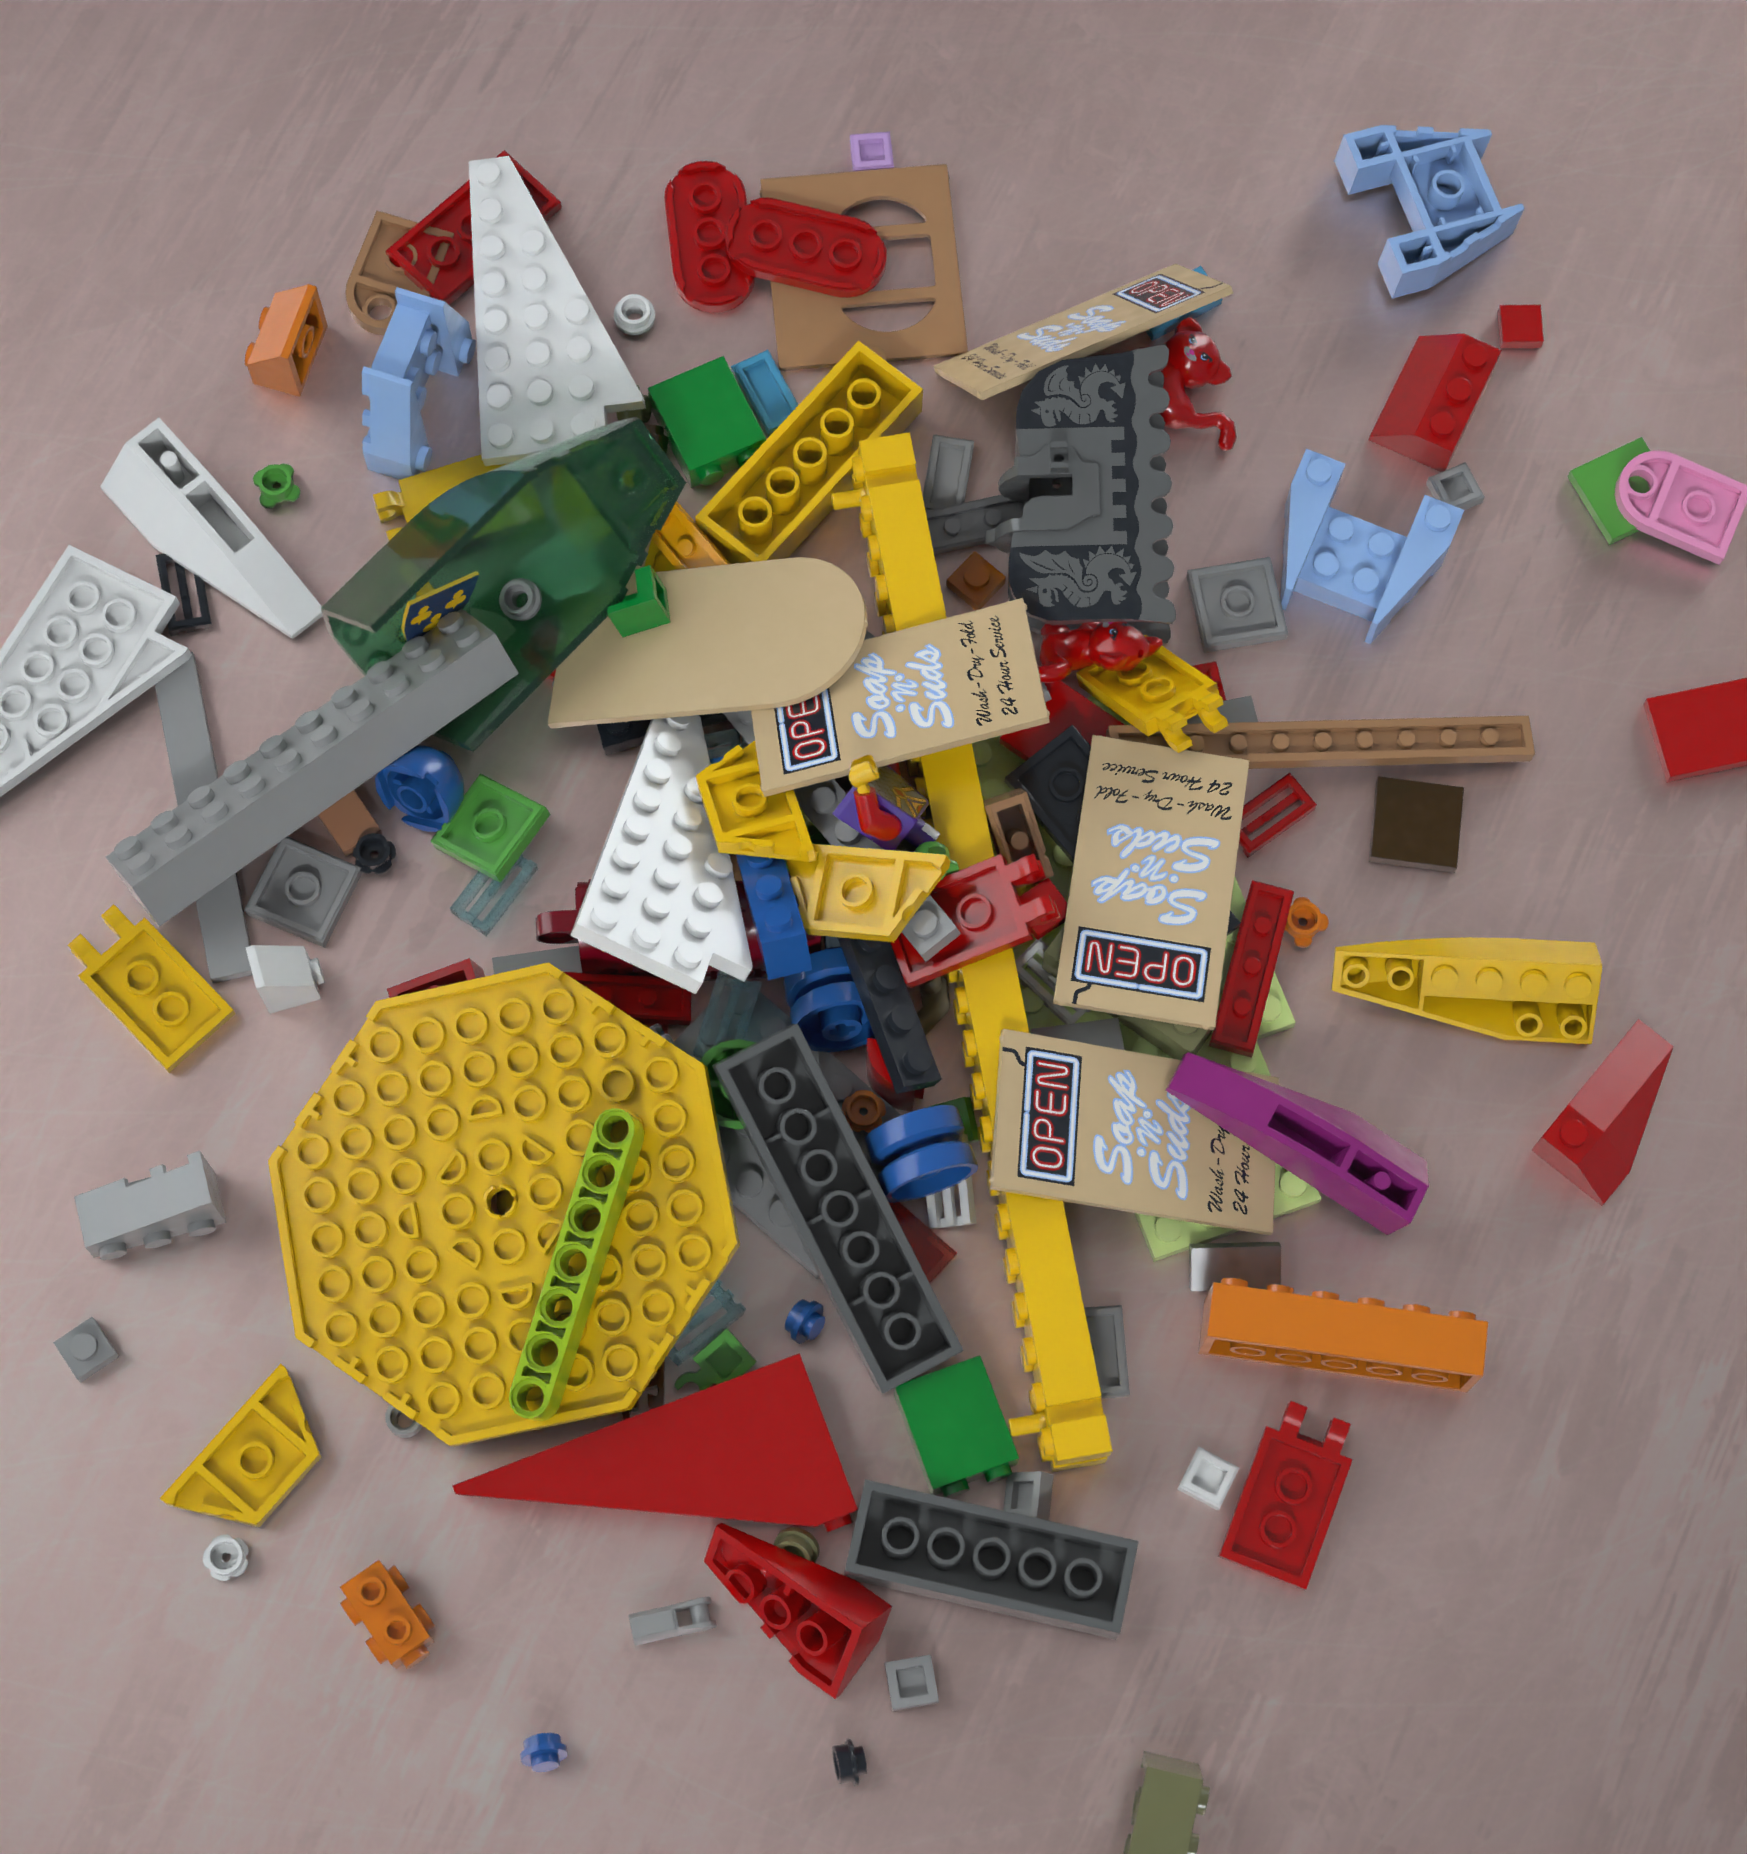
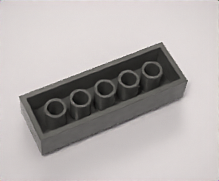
(991, 1559)

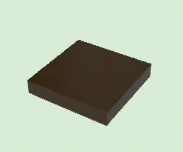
(1416, 824)

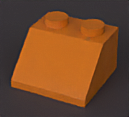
(287, 340)

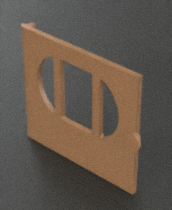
(812, 325)

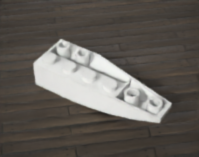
(204, 529)

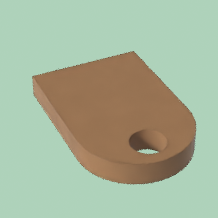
(376, 278)

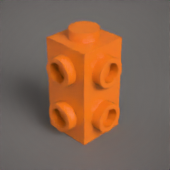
(396, 1628)

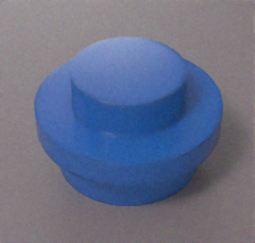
(805, 1321)
(543, 1752)

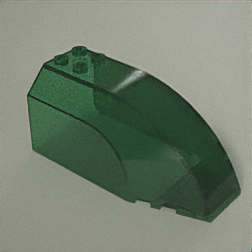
(560, 517)

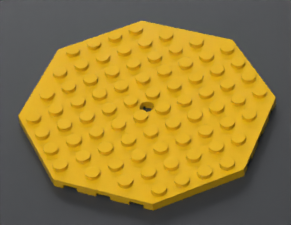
(394, 1180)

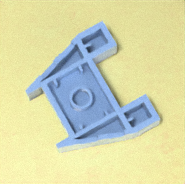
(1441, 194)
(418, 342)
(1351, 559)

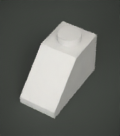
(284, 975)

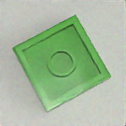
(1596, 488)
(491, 828)

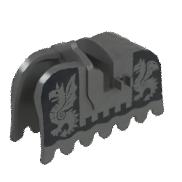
(1099, 538)

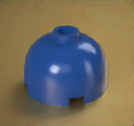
(423, 786)

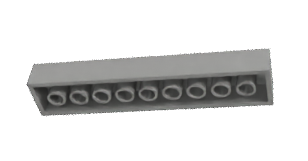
(311, 765)

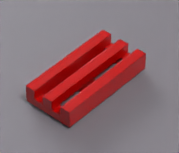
(1251, 847)

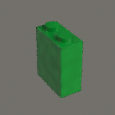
(706, 421)
(956, 1427)

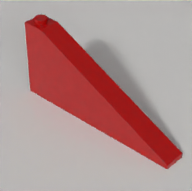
(723, 1453)

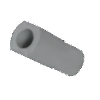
(663, 1622)

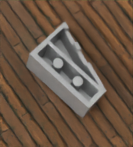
(151, 1209)

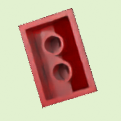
(1435, 398)

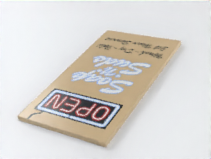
(1082, 330)
(909, 699)
(1152, 883)
(1107, 1135)

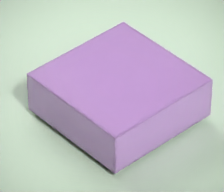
(871, 151)

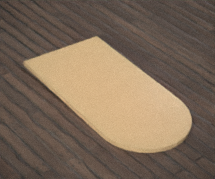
(733, 644)

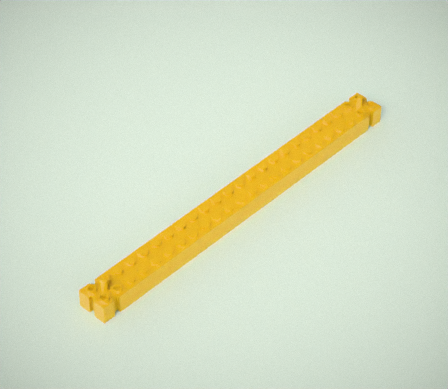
(988, 992)

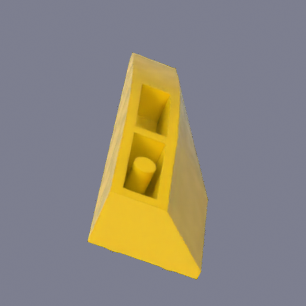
(1481, 983)

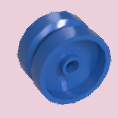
(827, 1004)
(921, 1153)

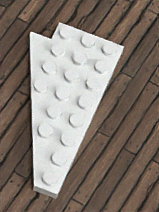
(539, 342)
(79, 659)
(660, 883)

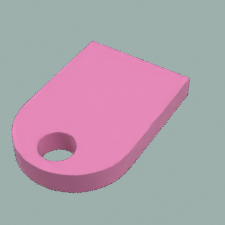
(1683, 504)

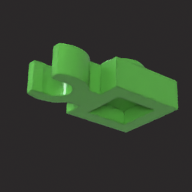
(718, 1362)

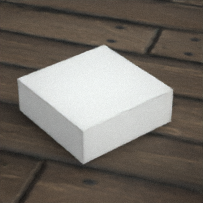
(1208, 1478)

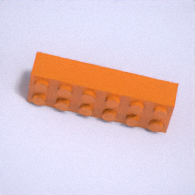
(1343, 1335)

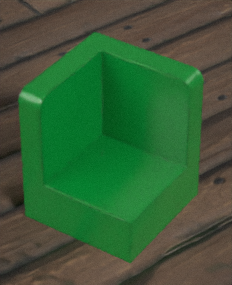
(642, 609)

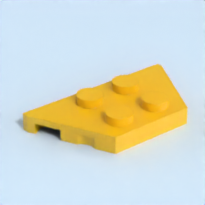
(745, 819)
(863, 890)
(251, 1459)

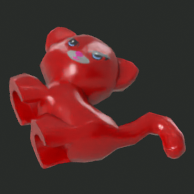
(1193, 364)
(1104, 644)

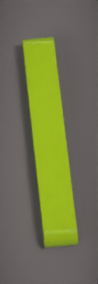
(578, 1288)

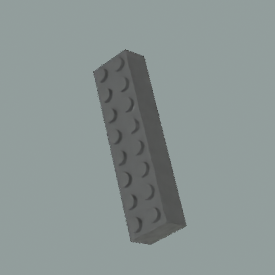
(837, 1208)

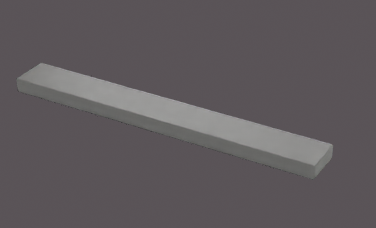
(191, 767)

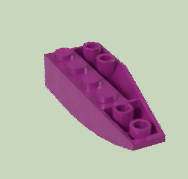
(1311, 1140)

